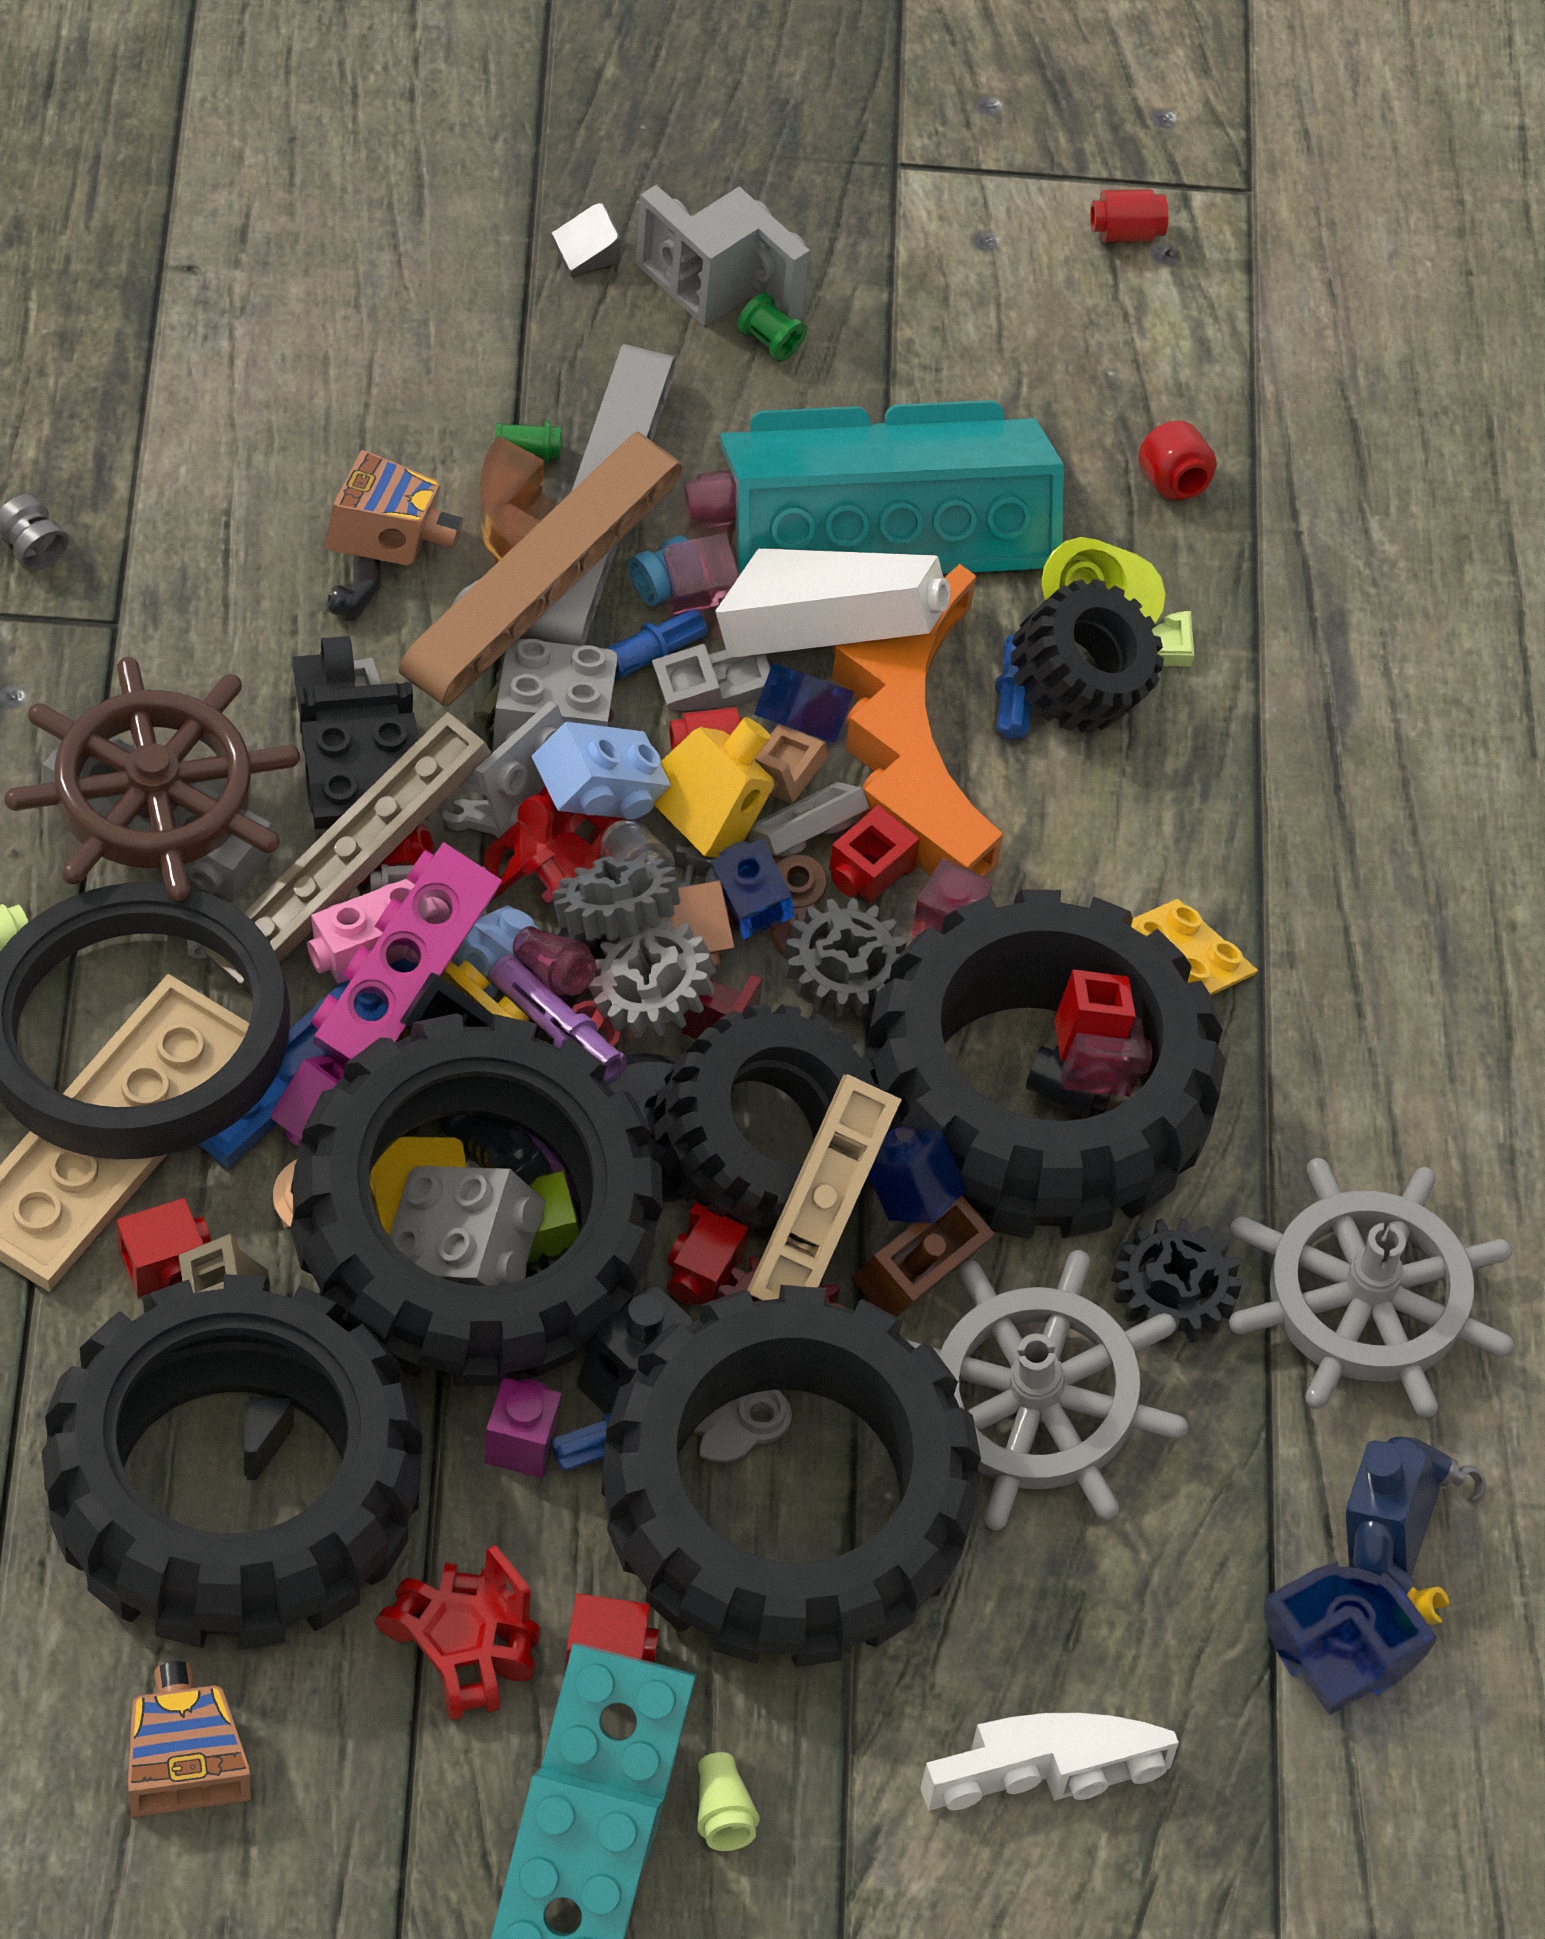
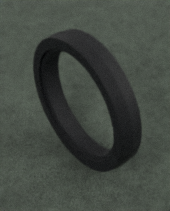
(168, 1124)

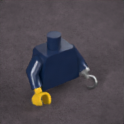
(1393, 1509)

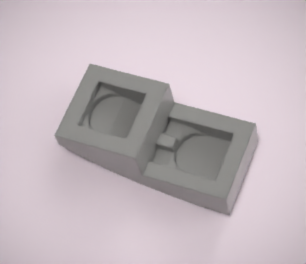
(711, 681)

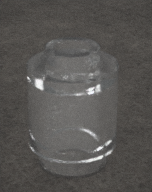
(633, 840)

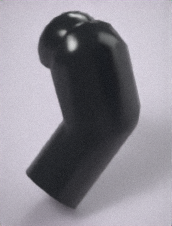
(365, 585)

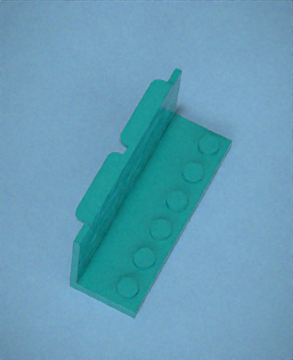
(922, 483)

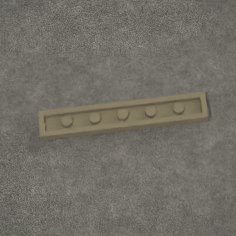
(363, 836)

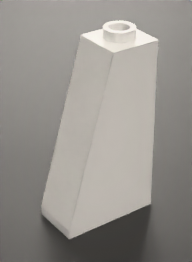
(829, 599)

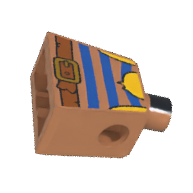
(388, 513)
(184, 1747)

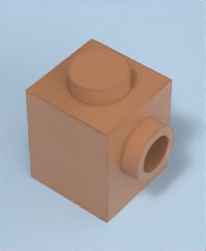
(706, 913)

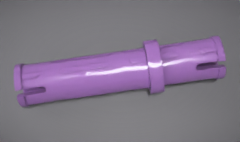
(553, 1014)

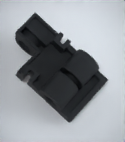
(347, 730)

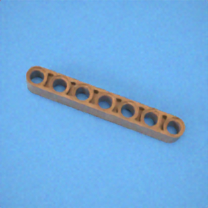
(540, 569)

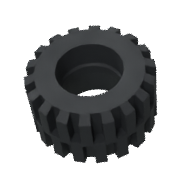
(1113, 635)

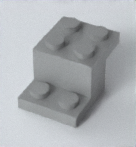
(720, 254)

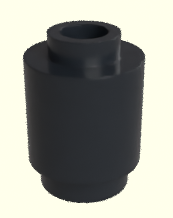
(1047, 1082)

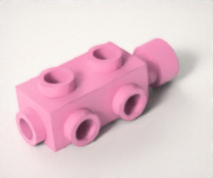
(350, 924)

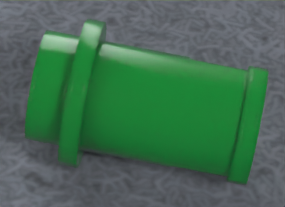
(537, 440)

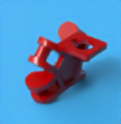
(546, 844)
(461, 1628)

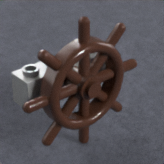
(144, 801)

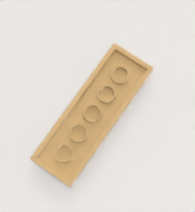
(62, 1199)

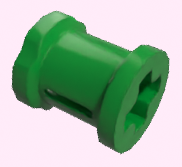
(771, 327)

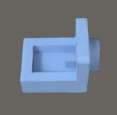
(491, 940)

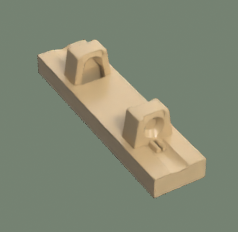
(826, 1188)

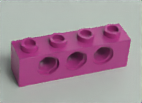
(466, 891)

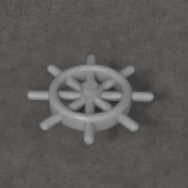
(1371, 1286)
(1042, 1386)

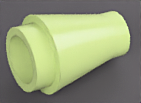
(724, 1807)

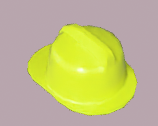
(1100, 561)

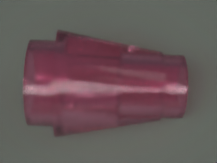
(556, 960)

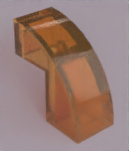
(508, 489)

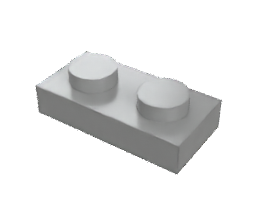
(818, 813)

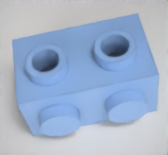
(601, 771)

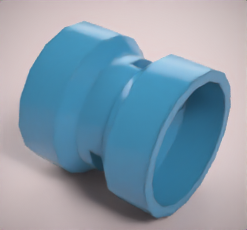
(651, 574)

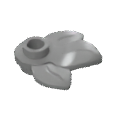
(732, 1433)

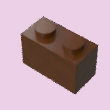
(922, 1258)

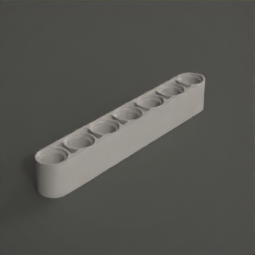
(629, 406)

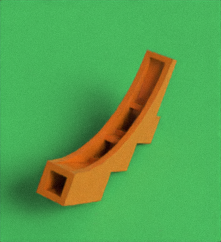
(895, 740)

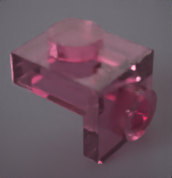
(1107, 1063)

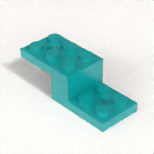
(595, 1797)

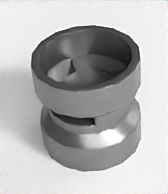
(34, 537)

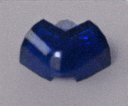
(1346, 1632)

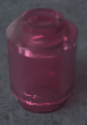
(711, 498)

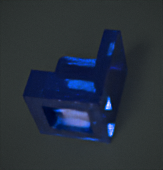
(804, 702)

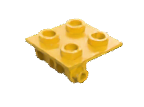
(1211, 957)

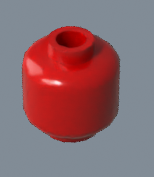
(1177, 460)

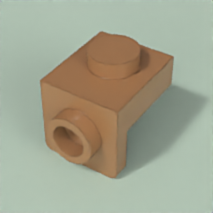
(791, 761)

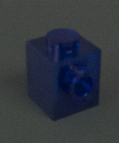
(752, 887)
(916, 1175)

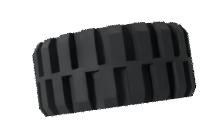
(698, 1120)

